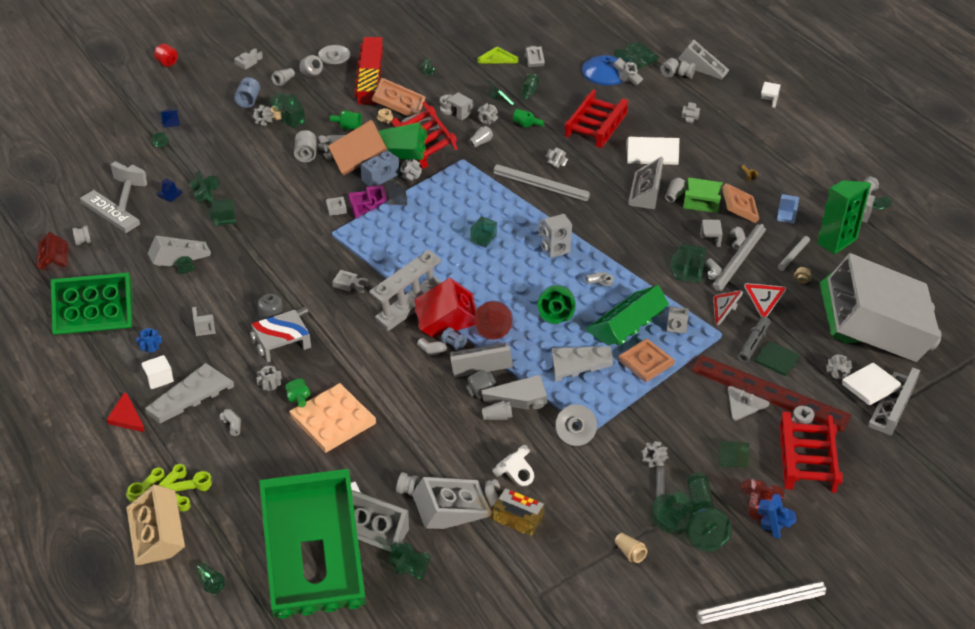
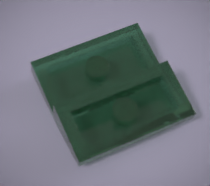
(637, 54)

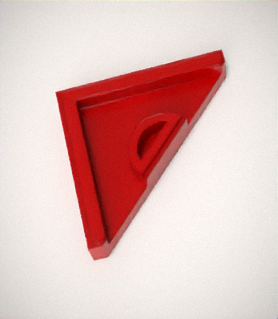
(125, 415)

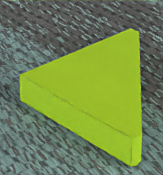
(497, 55)

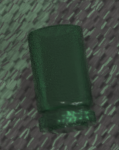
(699, 491)

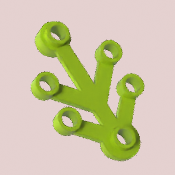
(201, 481)

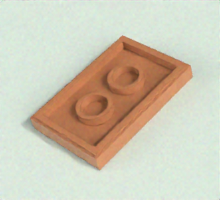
(398, 98)
(357, 147)

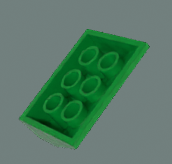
(91, 303)

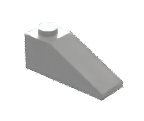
(704, 60)
(168, 250)
(522, 394)

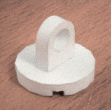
(513, 464)

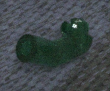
(882, 202)

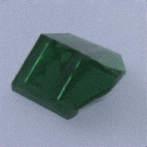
(688, 263)

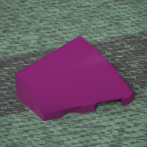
(367, 200)

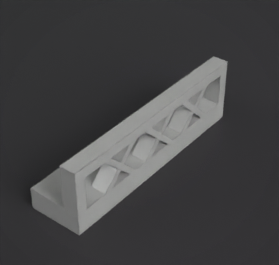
(897, 404)

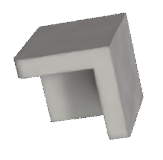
(463, 104)
(712, 229)
(203, 324)

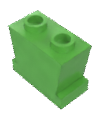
(703, 195)

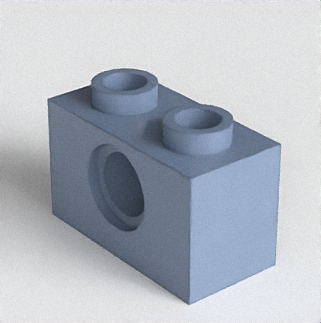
(380, 169)

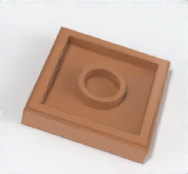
(740, 203)
(646, 360)

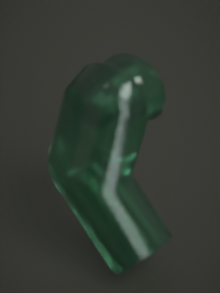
(426, 67)

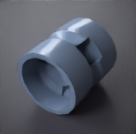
(247, 92)

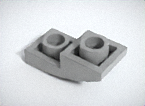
(133, 173)

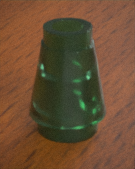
(210, 579)

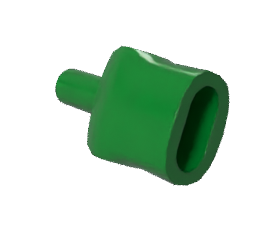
(526, 119)
(348, 120)
(297, 392)

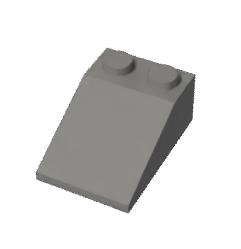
(450, 502)

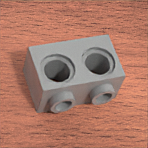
(556, 235)

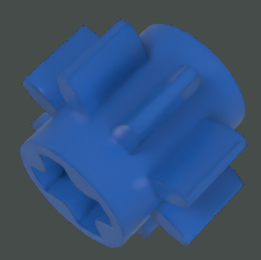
(149, 340)

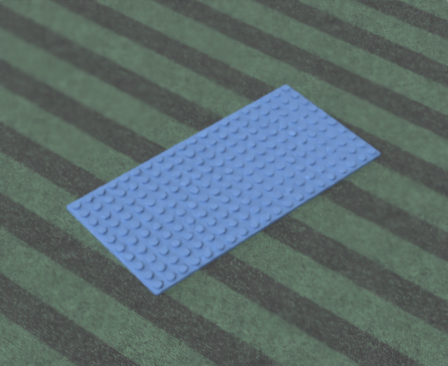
(516, 274)

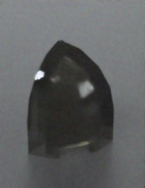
(397, 193)

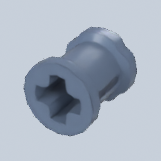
(455, 343)

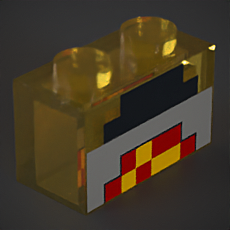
(518, 511)

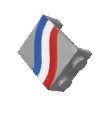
(278, 332)

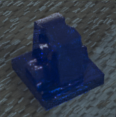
(170, 118)
(169, 190)

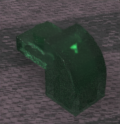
(290, 107)

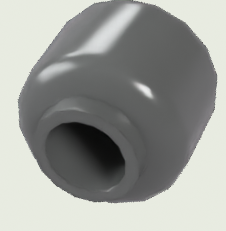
(270, 306)
(480, 381)

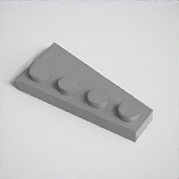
(189, 392)

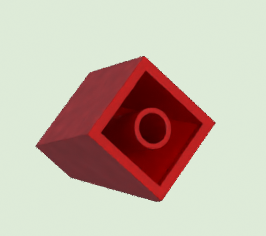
(445, 307)

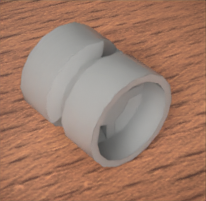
(305, 146)

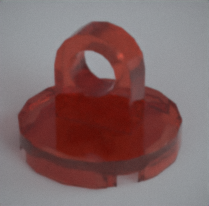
(493, 320)
(758, 491)

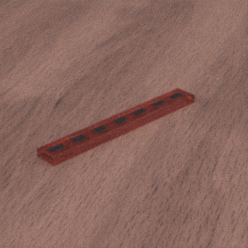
(769, 391)

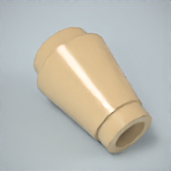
(632, 548)

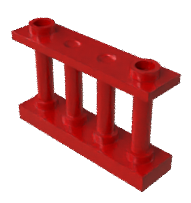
(430, 112)
(606, 127)
(791, 458)

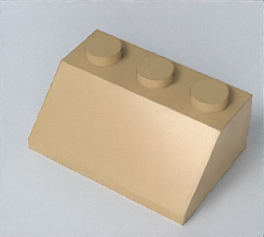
(155, 525)

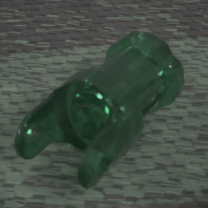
(530, 84)

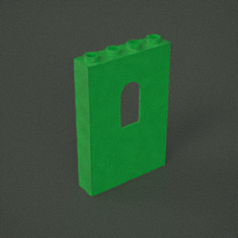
(306, 511)

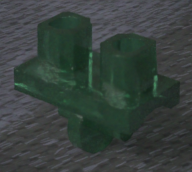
(203, 187)
(408, 560)

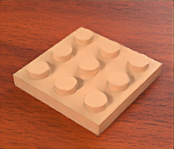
(333, 417)

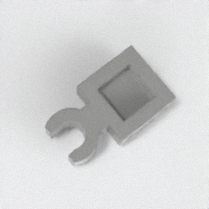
(247, 60)
(348, 280)

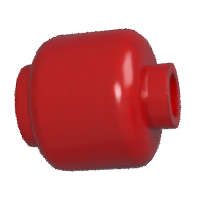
(165, 55)

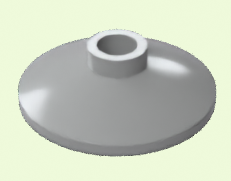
(334, 54)
(580, 415)

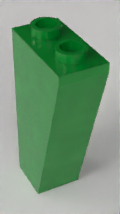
(405, 141)

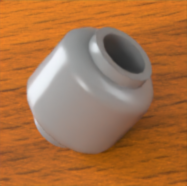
(311, 66)

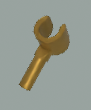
(750, 173)

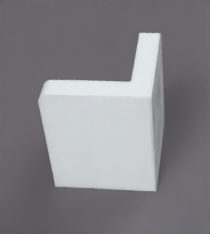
(770, 92)
(158, 372)

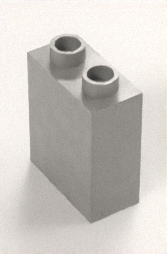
(883, 308)

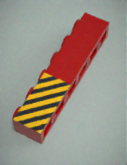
(368, 69)

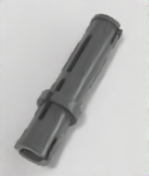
(756, 335)

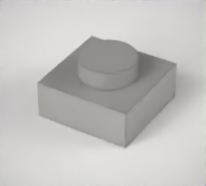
(336, 206)

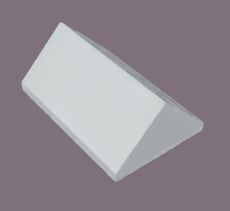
(647, 149)

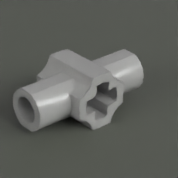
(628, 71)

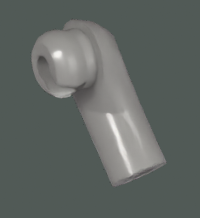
(740, 237)
(715, 269)
(601, 278)
(432, 348)
(234, 420)
(490, 491)

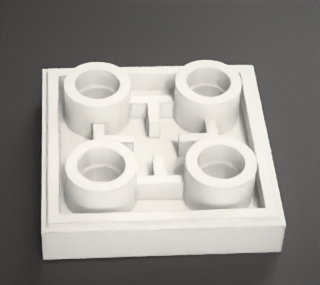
(871, 383)

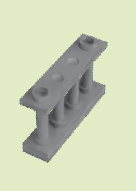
(395, 284)

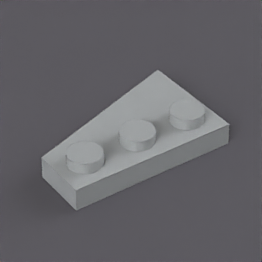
(580, 359)

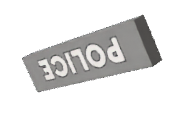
(109, 211)

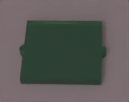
(777, 358)

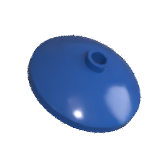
(601, 70)

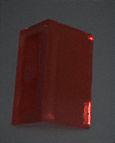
(52, 249)

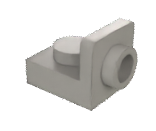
(534, 56)
(677, 319)

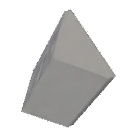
(646, 185)
(482, 358)
(379, 521)

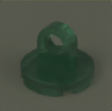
(672, 512)
(709, 529)

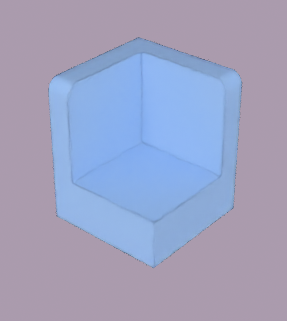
(788, 208)

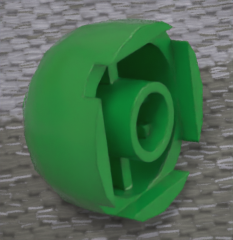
(556, 304)

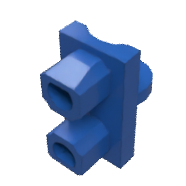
(775, 515)

